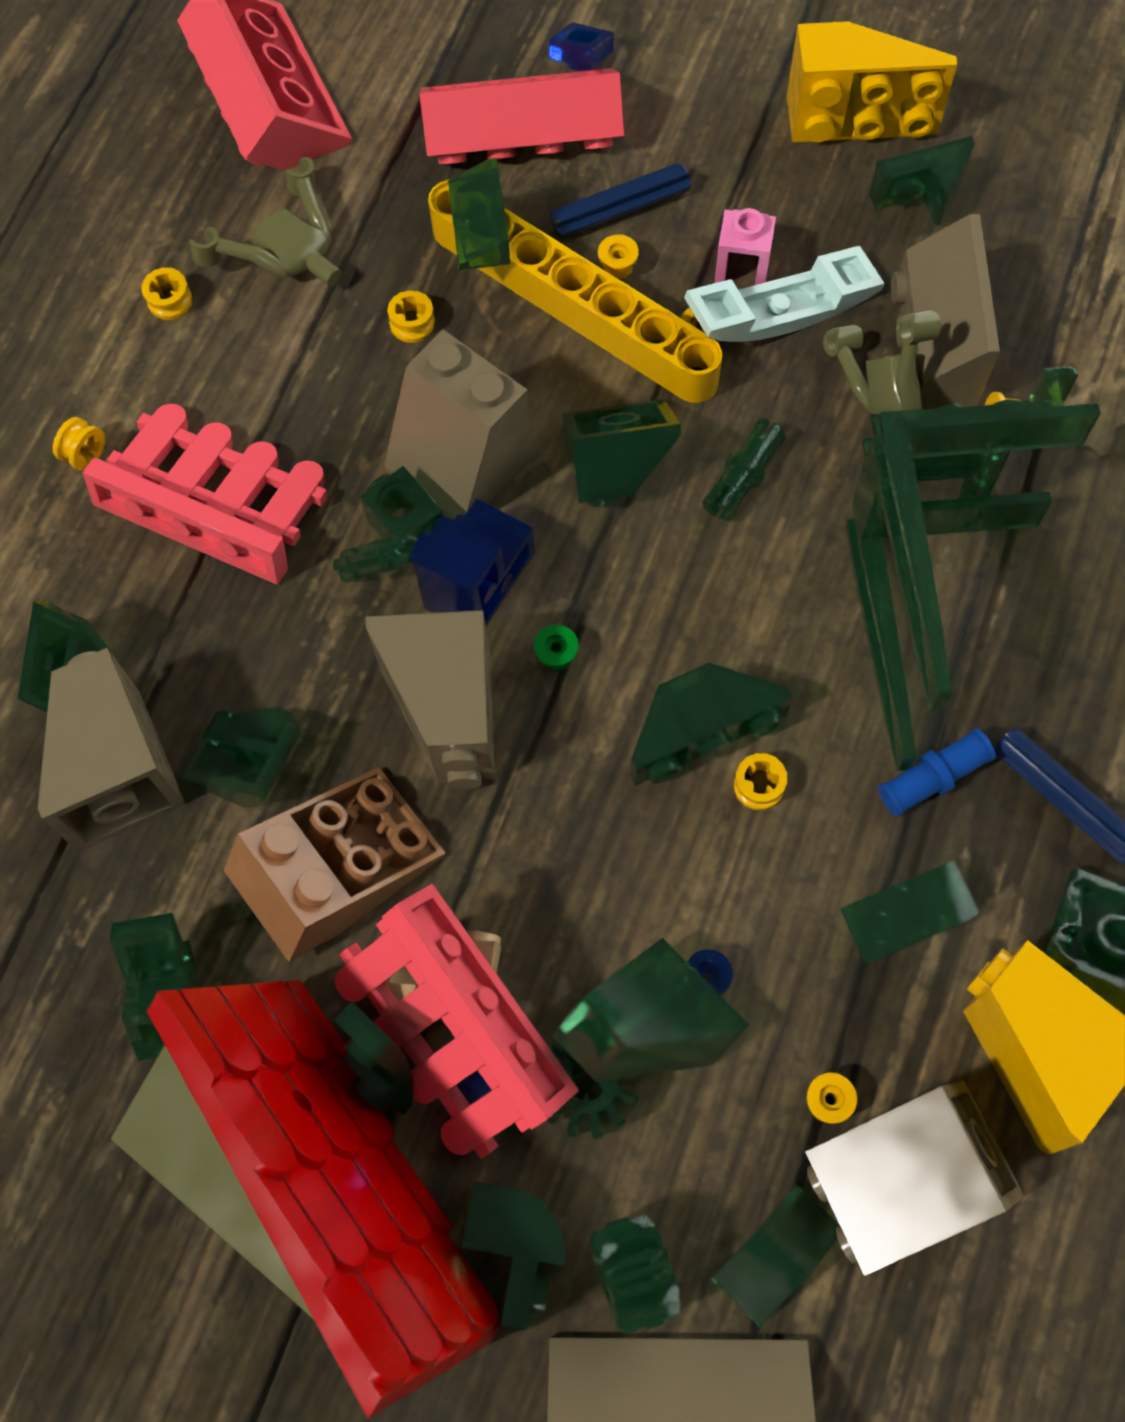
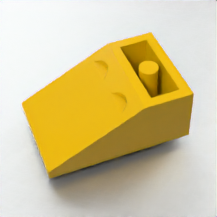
(864, 84)

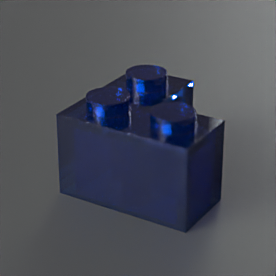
(472, 560)

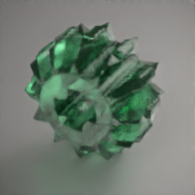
(594, 1109)
(635, 1274)

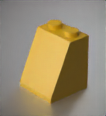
(1049, 1043)

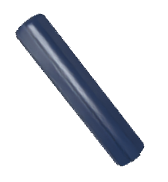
(620, 200)
(1064, 791)

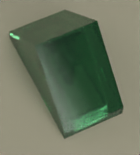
(51, 643)
(777, 1255)

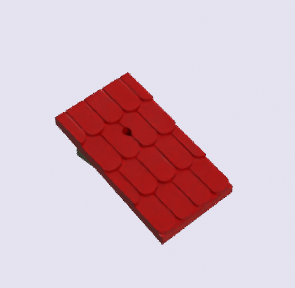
(302, 1178)

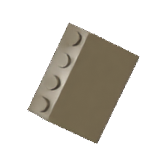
(679, 1380)

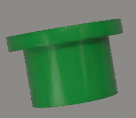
(556, 639)

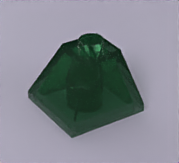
(617, 448)

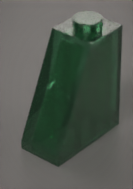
(650, 1020)

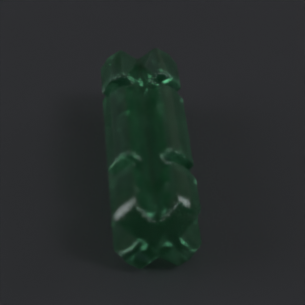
(375, 557)

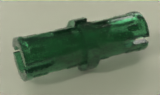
(744, 470)

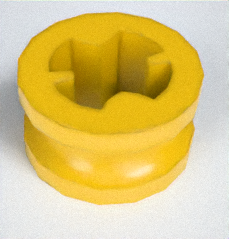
(161, 280)
(411, 330)
(78, 443)
(775, 774)

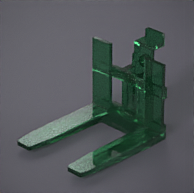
(887, 504)

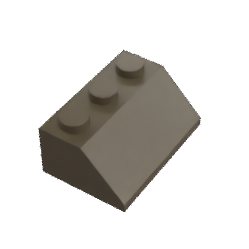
(952, 279)

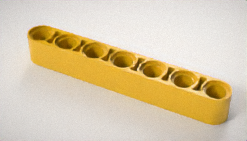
(596, 297)

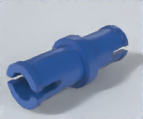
(936, 772)

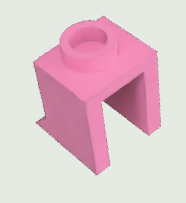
(745, 233)

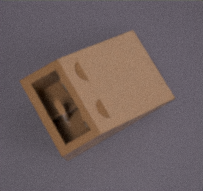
(330, 861)

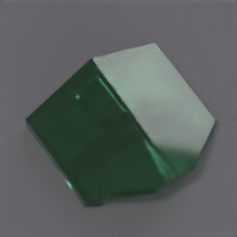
(242, 754)

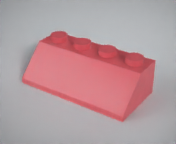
(263, 81)
(521, 114)

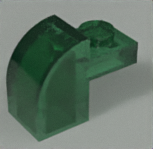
(151, 961)
(517, 1227)

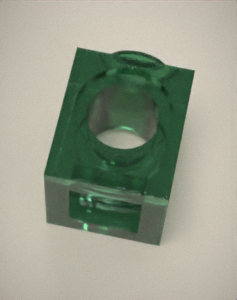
(397, 492)

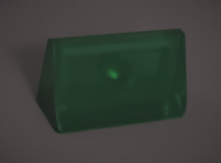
(479, 217)

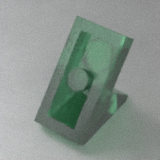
(925, 174)

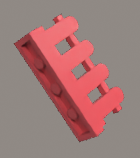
(196, 517)
(477, 1009)

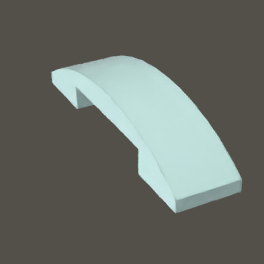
(787, 303)

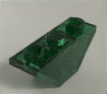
(703, 717)

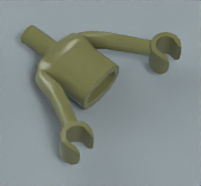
(282, 241)
(893, 378)

